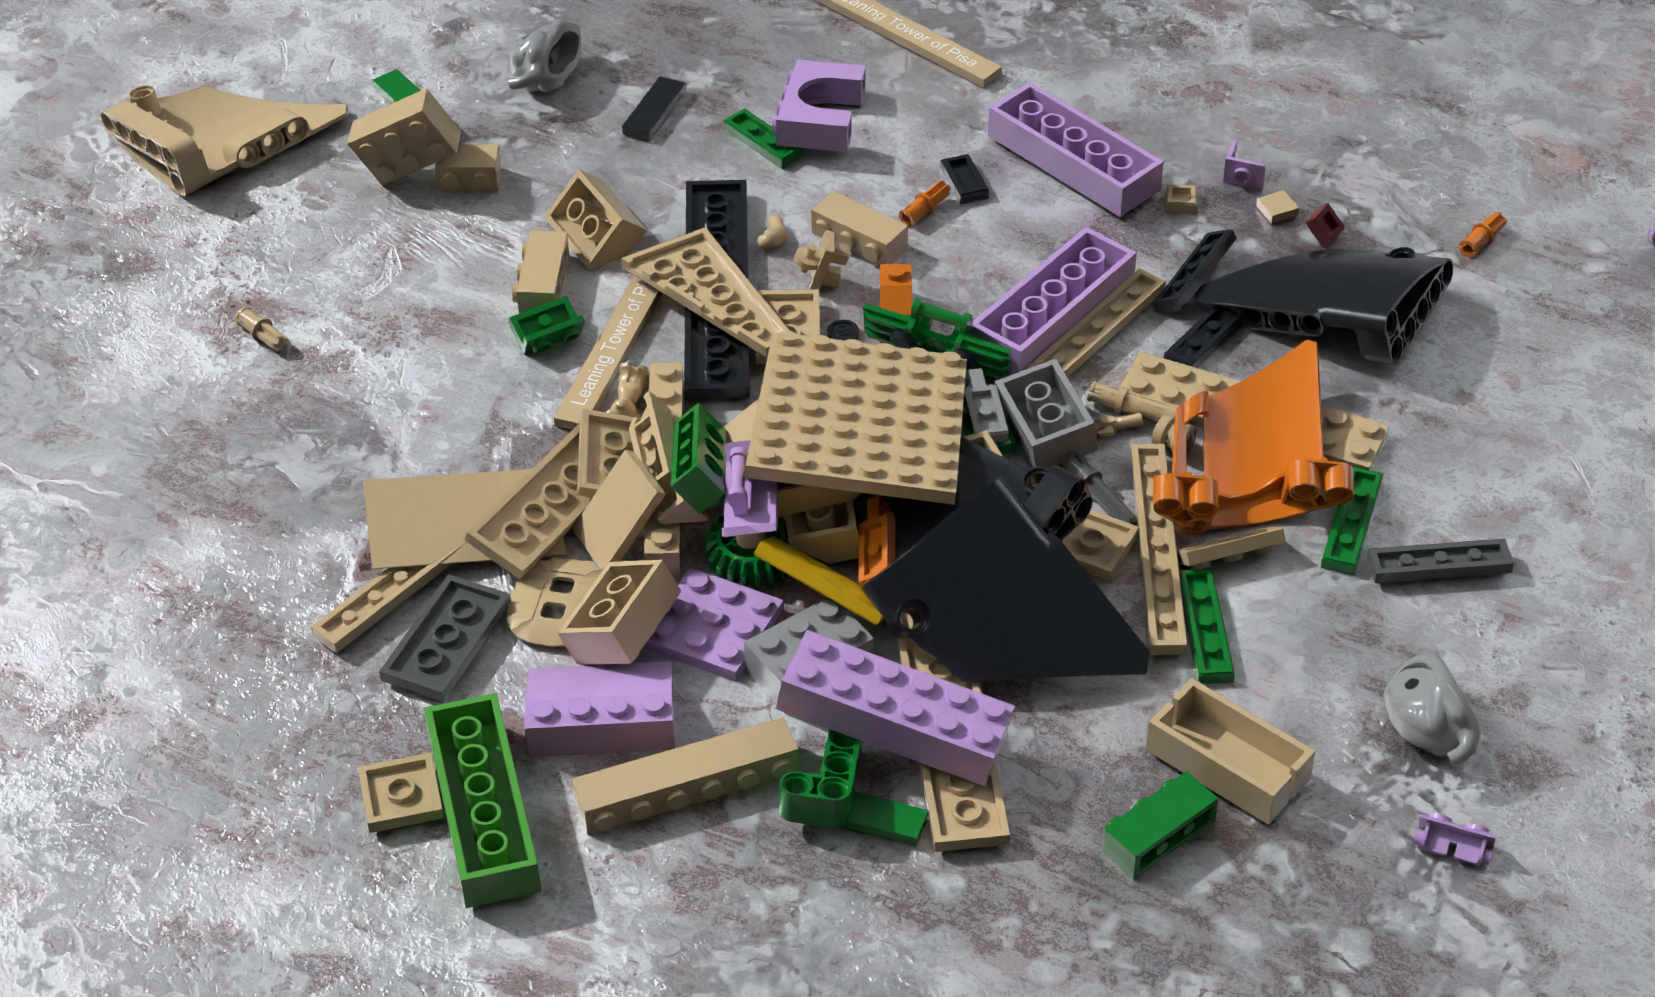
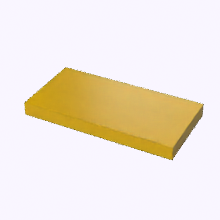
(817, 577)

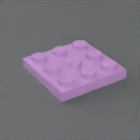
(713, 622)

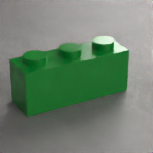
(1159, 824)

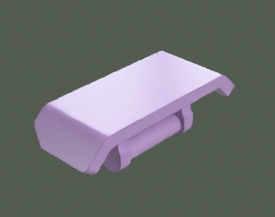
(749, 502)

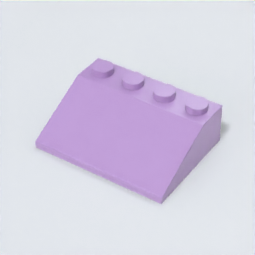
(599, 709)

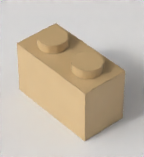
(471, 169)

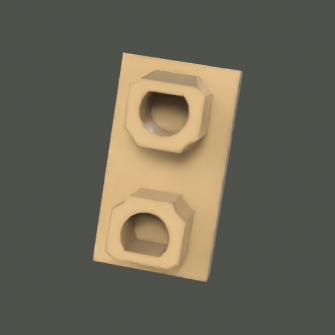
(819, 261)

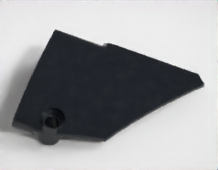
(1368, 291)
(1003, 599)

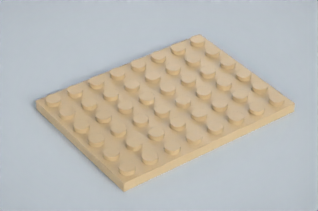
(859, 418)

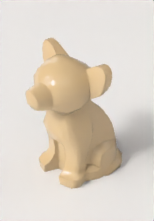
(631, 386)

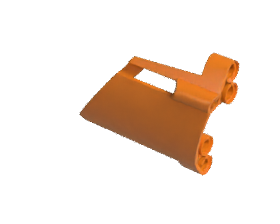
(1258, 452)

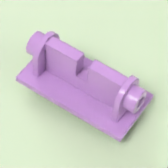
(1469, 840)

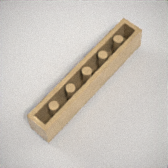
(685, 775)

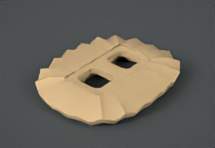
(534, 593)

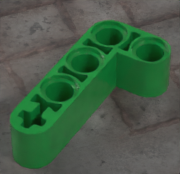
(827, 796)

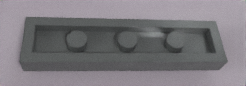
(1440, 560)

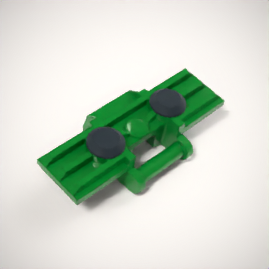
(917, 328)

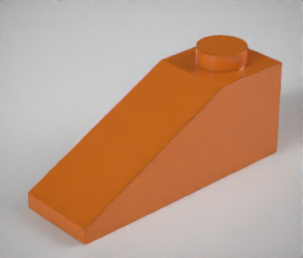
(896, 288)

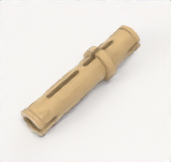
(1131, 403)

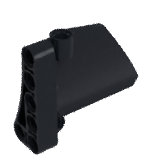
(1052, 496)

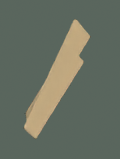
(654, 447)

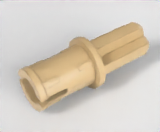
(260, 328)

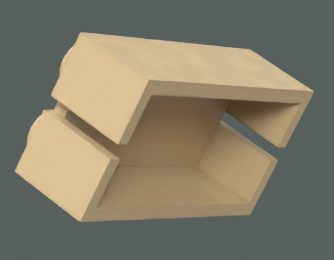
(1230, 750)

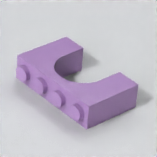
(816, 83)

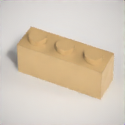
(863, 228)
(542, 269)

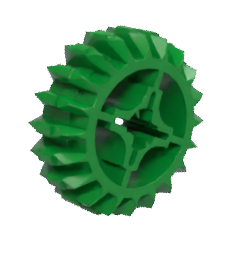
(739, 563)

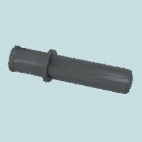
(1099, 490)

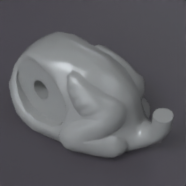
(545, 57)
(1431, 709)

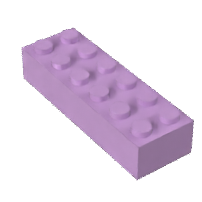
(1075, 149)
(1055, 296)
(895, 707)

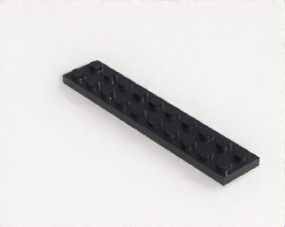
(713, 359)

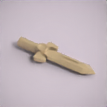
(1108, 425)

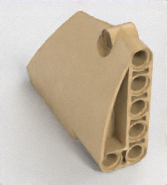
(209, 132)

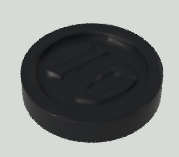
(843, 330)

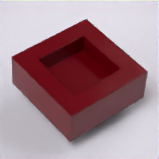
(1325, 225)

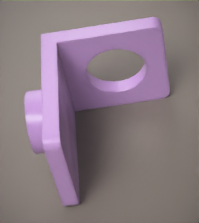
(1242, 171)

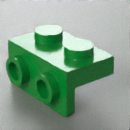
(546, 325)

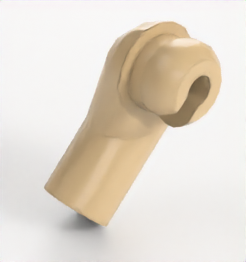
(775, 235)

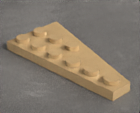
(708, 282)

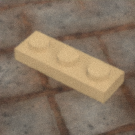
(1231, 547)

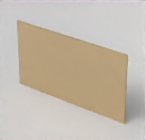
(429, 516)

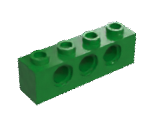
(699, 459)

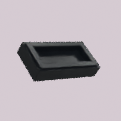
(964, 179)

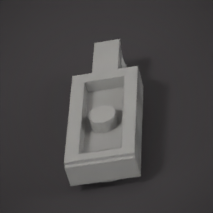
(984, 407)

